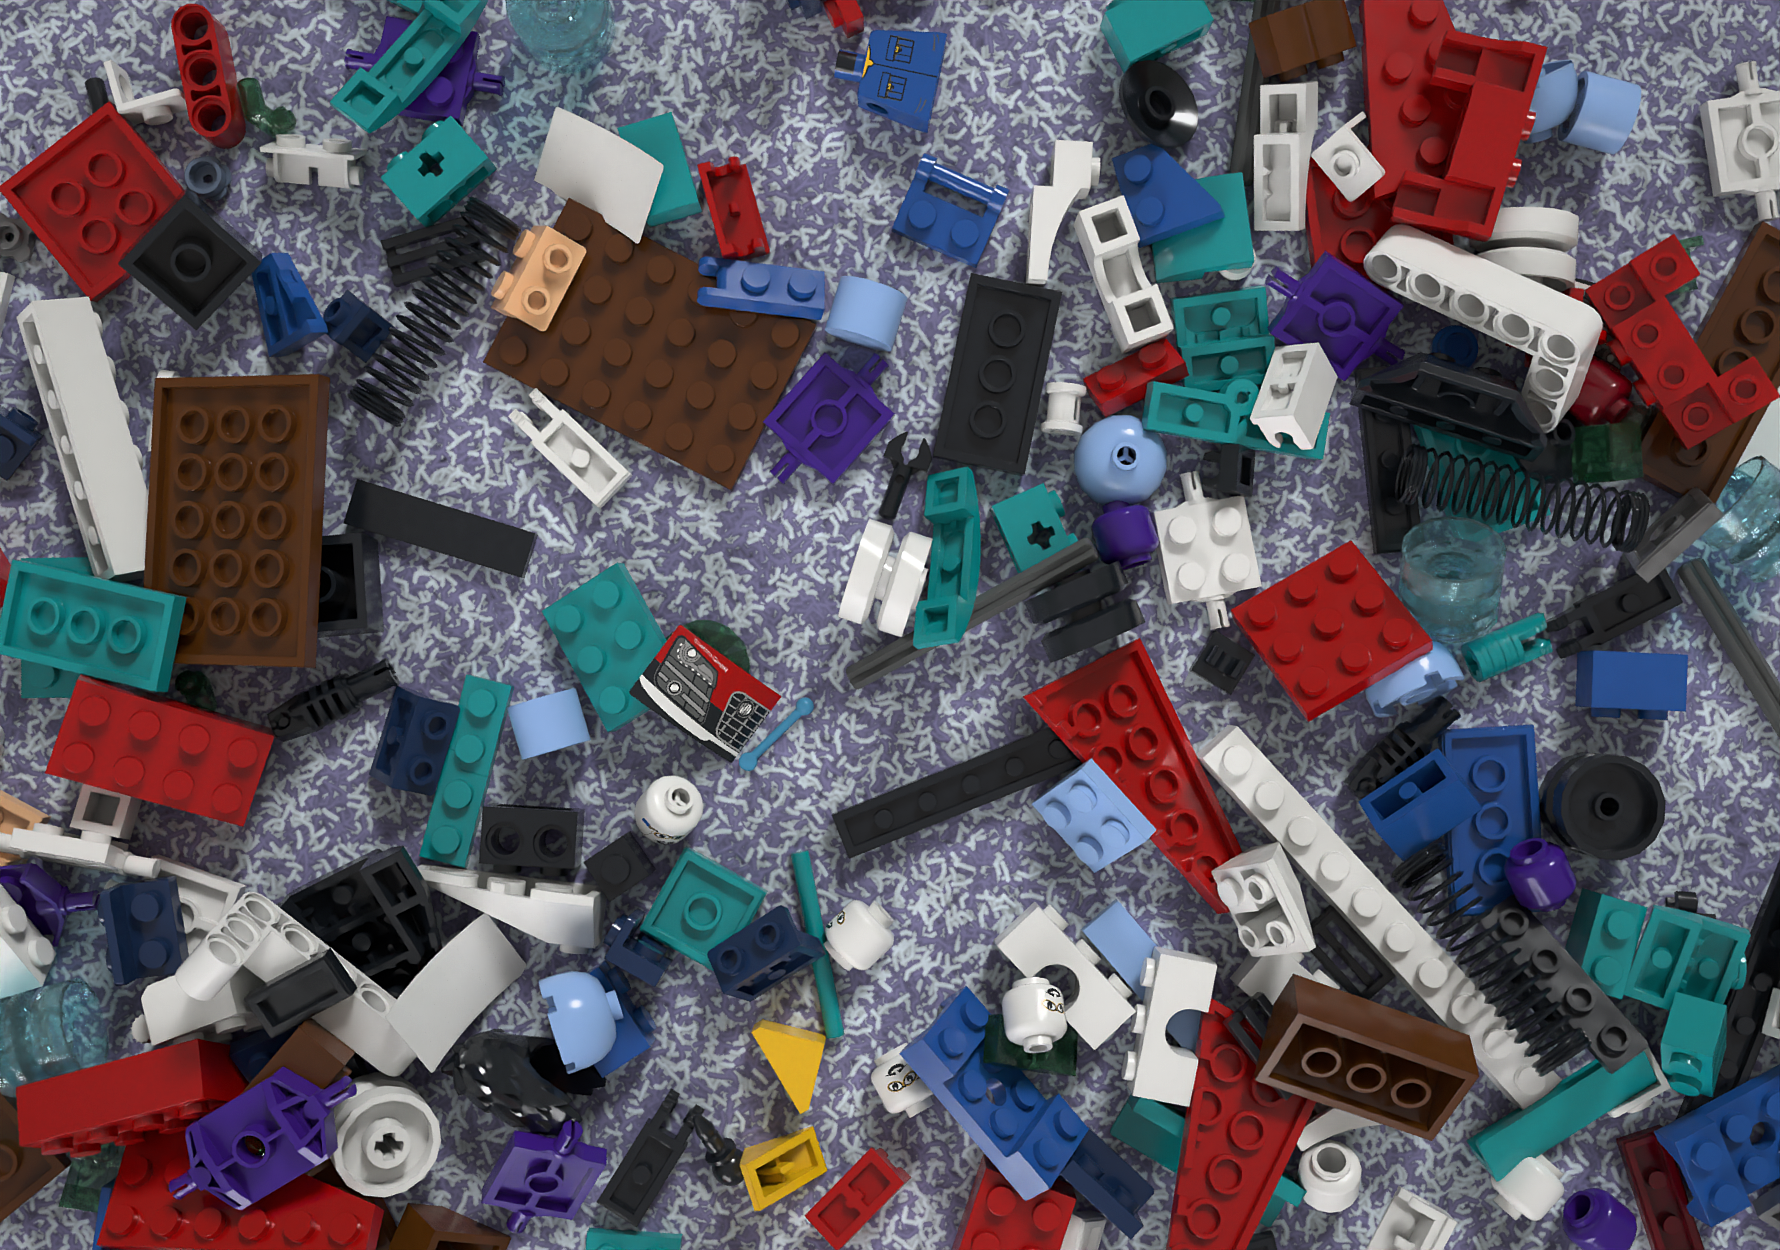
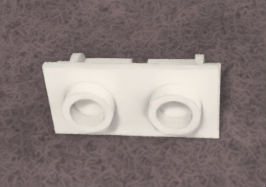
(294, 161)

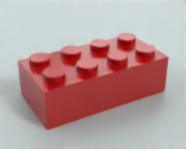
(160, 750)
(127, 1098)
(1003, 1220)

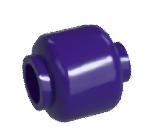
(1125, 534)
(1540, 875)
(1598, 1221)

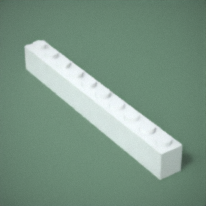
(1373, 912)

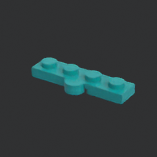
(1218, 417)
(466, 771)

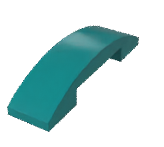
(409, 64)
(955, 558)

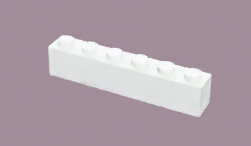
(89, 432)

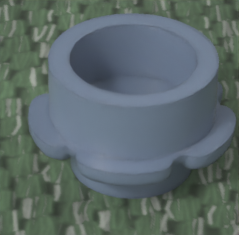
(206, 166)

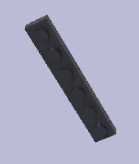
(953, 791)

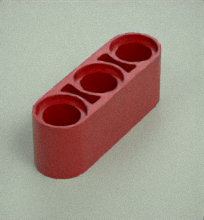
(195, 61)

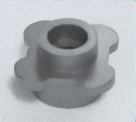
(23, 241)

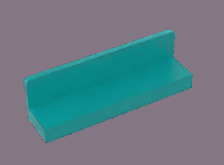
(1559, 1114)
(1157, 1132)

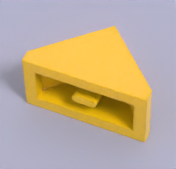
(793, 1056)
(781, 1166)

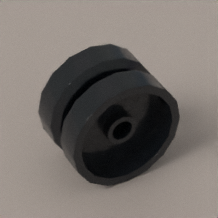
(1084, 611)
(1629, 811)

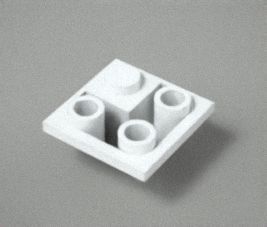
(1265, 901)

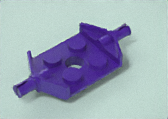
(44, 899)
(286, 1115)

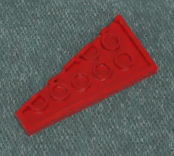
(1407, 116)
(1131, 731)
(1232, 1143)
(293, 1217)

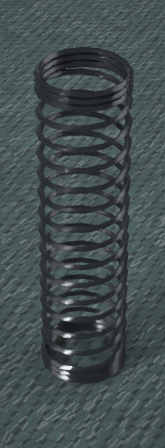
(371, 399)
(1412, 475)
(1571, 1042)

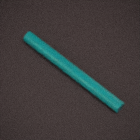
(814, 926)

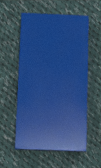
(1503, 776)

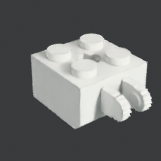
(177, 1017)

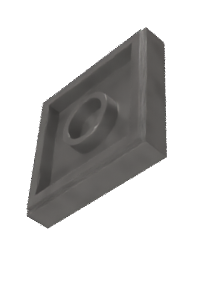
(1673, 533)

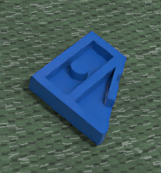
(285, 306)

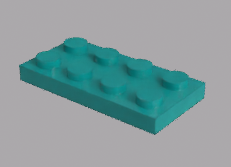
(90, 625)

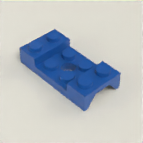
(1023, 1131)
(1717, 1150)

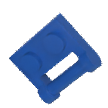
(945, 225)

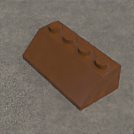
(1365, 1058)

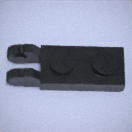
(1615, 610)
(647, 1163)

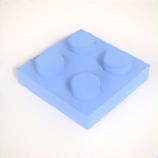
(1093, 816)

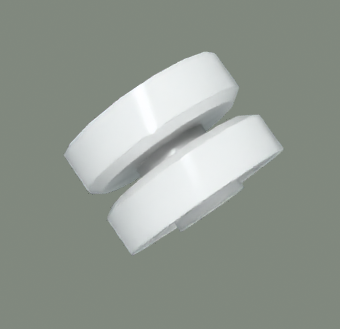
(1534, 244)
(886, 578)
(384, 1136)

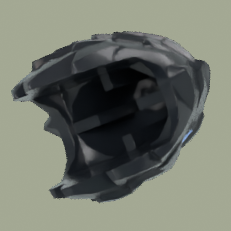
(519, 1080)

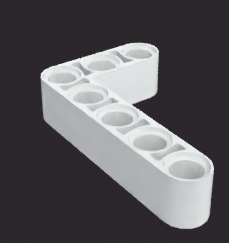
(1500, 304)
(272, 943)

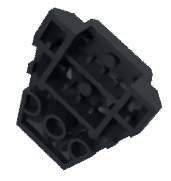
(373, 916)

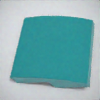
(1213, 246)
(1223, 336)
(1685, 956)

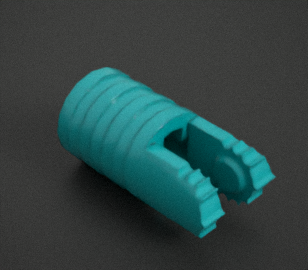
(1503, 650)

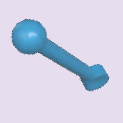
(749, 760)

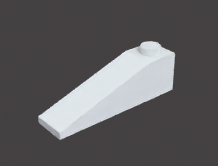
(541, 907)

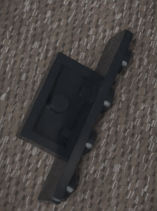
(1612, 1034)

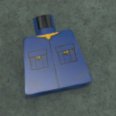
(897, 74)

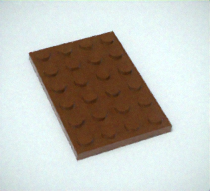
(651, 358)
(239, 514)

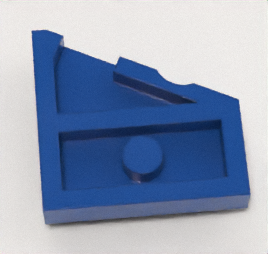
(1162, 195)

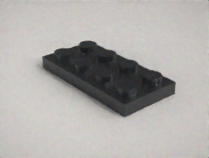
(997, 374)

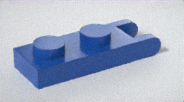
(763, 288)

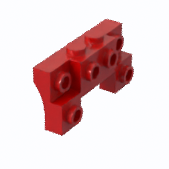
(1481, 159)
(1664, 353)

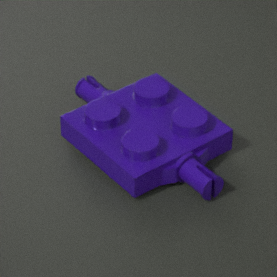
(452, 87)
(1338, 311)
(829, 418)
(543, 1175)

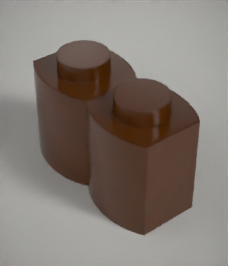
(1300, 36)

